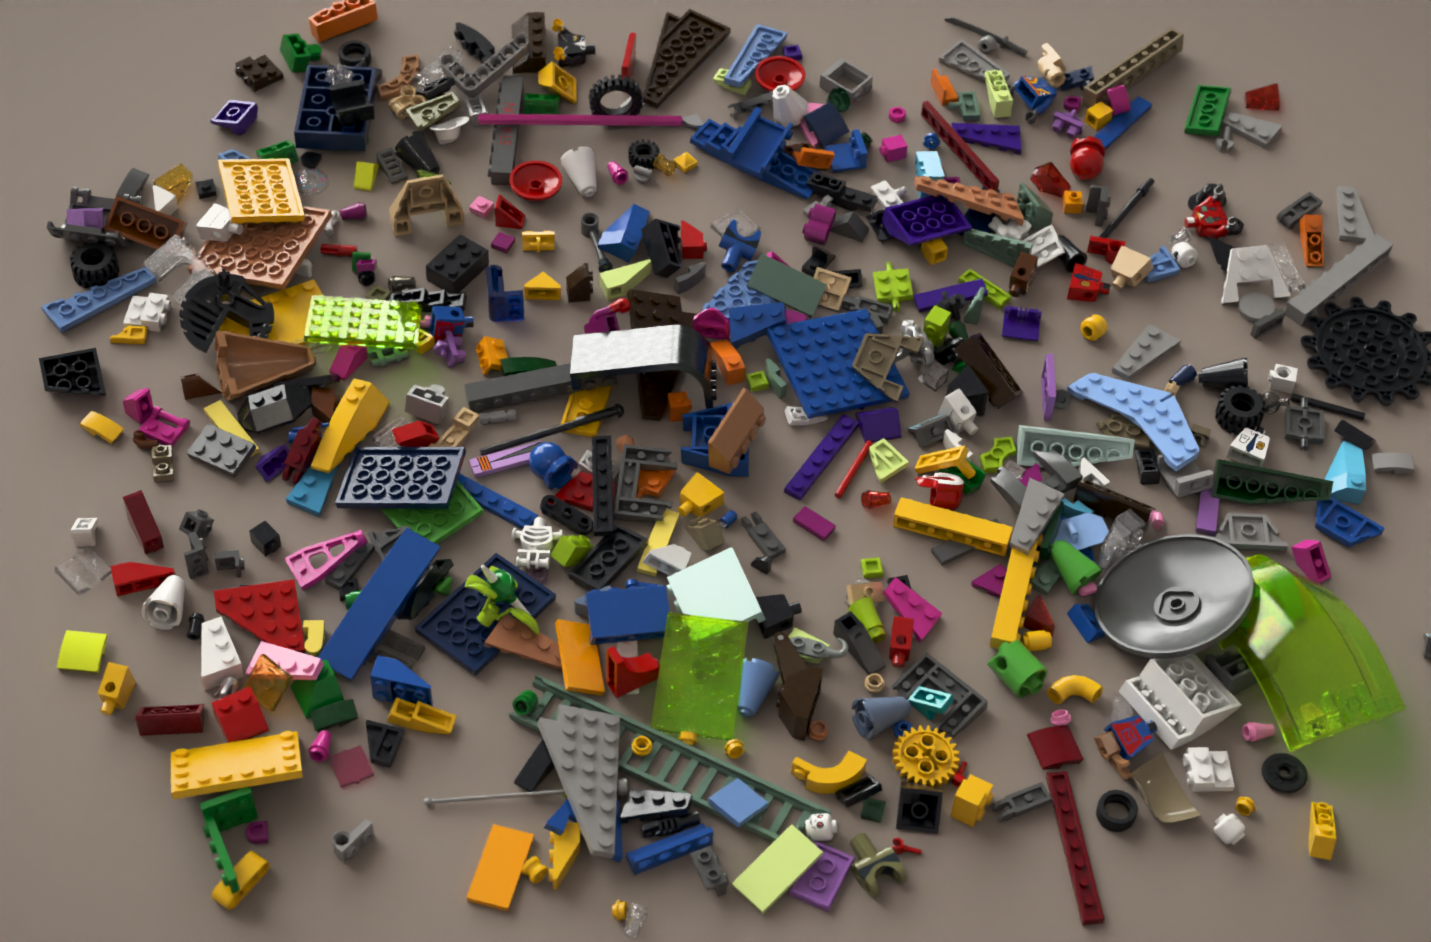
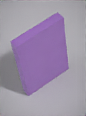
(1048, 387)
(823, 879)

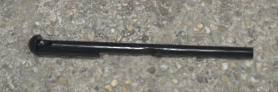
(579, 421)

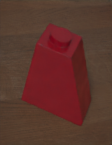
(143, 522)

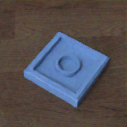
(738, 802)

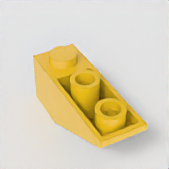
(1321, 831)
(564, 852)

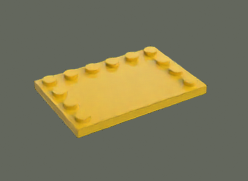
(260, 191)
(290, 313)
(235, 765)

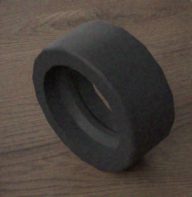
(354, 47)
(1111, 823)

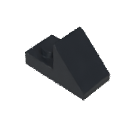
(819, 258)

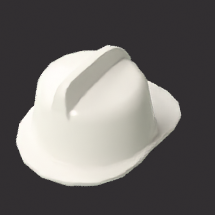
(449, 130)

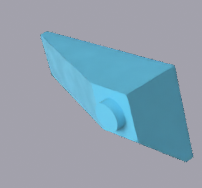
(1348, 474)

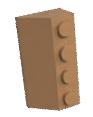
(735, 432)

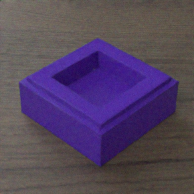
(792, 51)

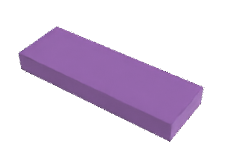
(1207, 513)

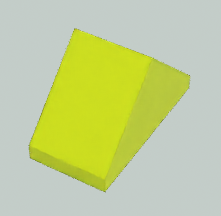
(365, 175)

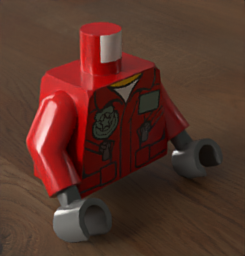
(1210, 217)

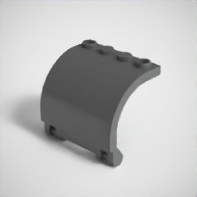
(91, 234)

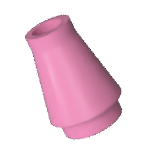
(1255, 731)

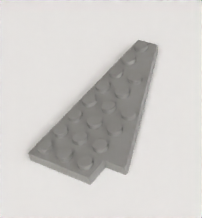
(586, 760)

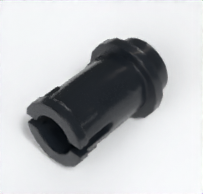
(195, 626)

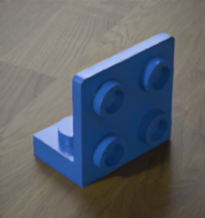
(849, 155)

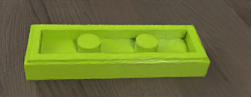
(996, 296)

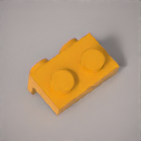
(489, 354)

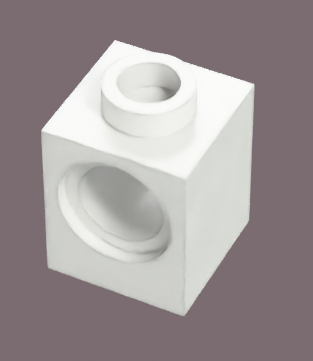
(1283, 378)

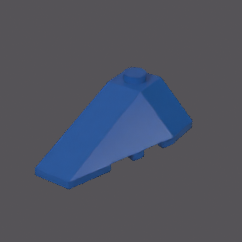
(625, 233)

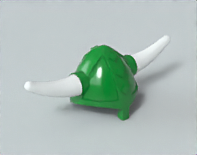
(504, 587)

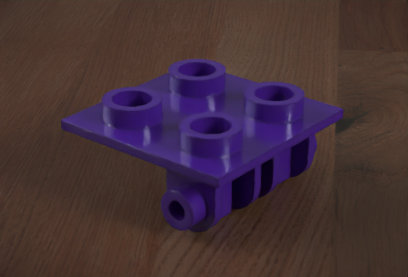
(1021, 323)

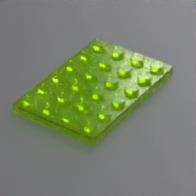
(363, 322)
(699, 676)

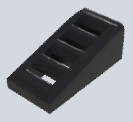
(1147, 468)

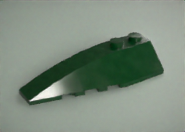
(1264, 485)

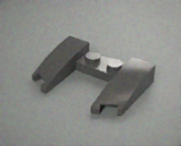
(633, 460)
(1063, 478)
(968, 702)

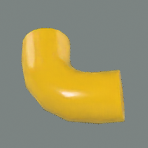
(1074, 685)

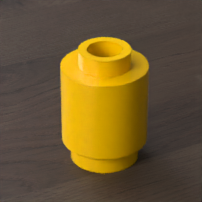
(1037, 640)

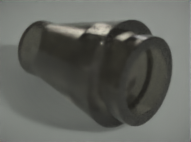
(400, 283)

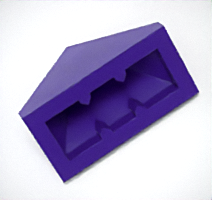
(272, 462)

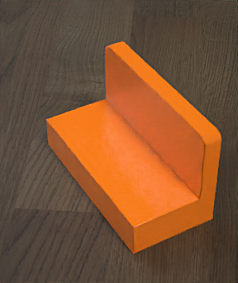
(943, 88)
(814, 158)

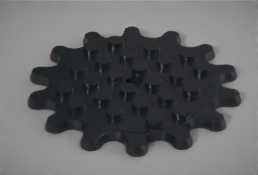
(1342, 346)

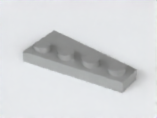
(970, 61)
(1144, 351)

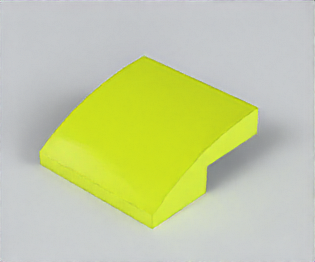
(82, 651)

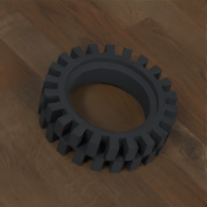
(611, 85)

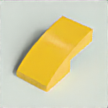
(100, 425)

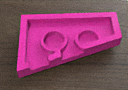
(912, 605)

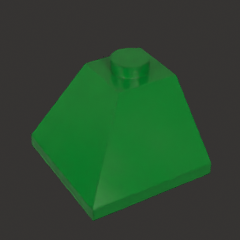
(319, 692)

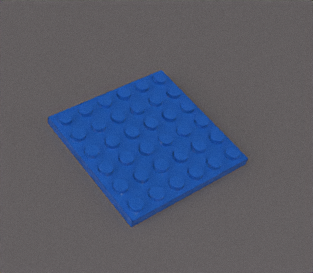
(820, 359)

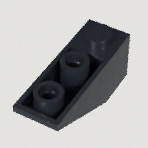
(859, 642)

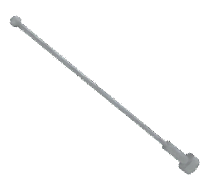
(621, 788)

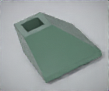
(1033, 208)

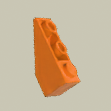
(1312, 240)

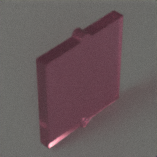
(351, 766)

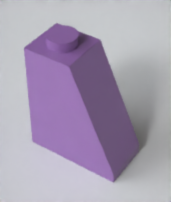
(86, 217)

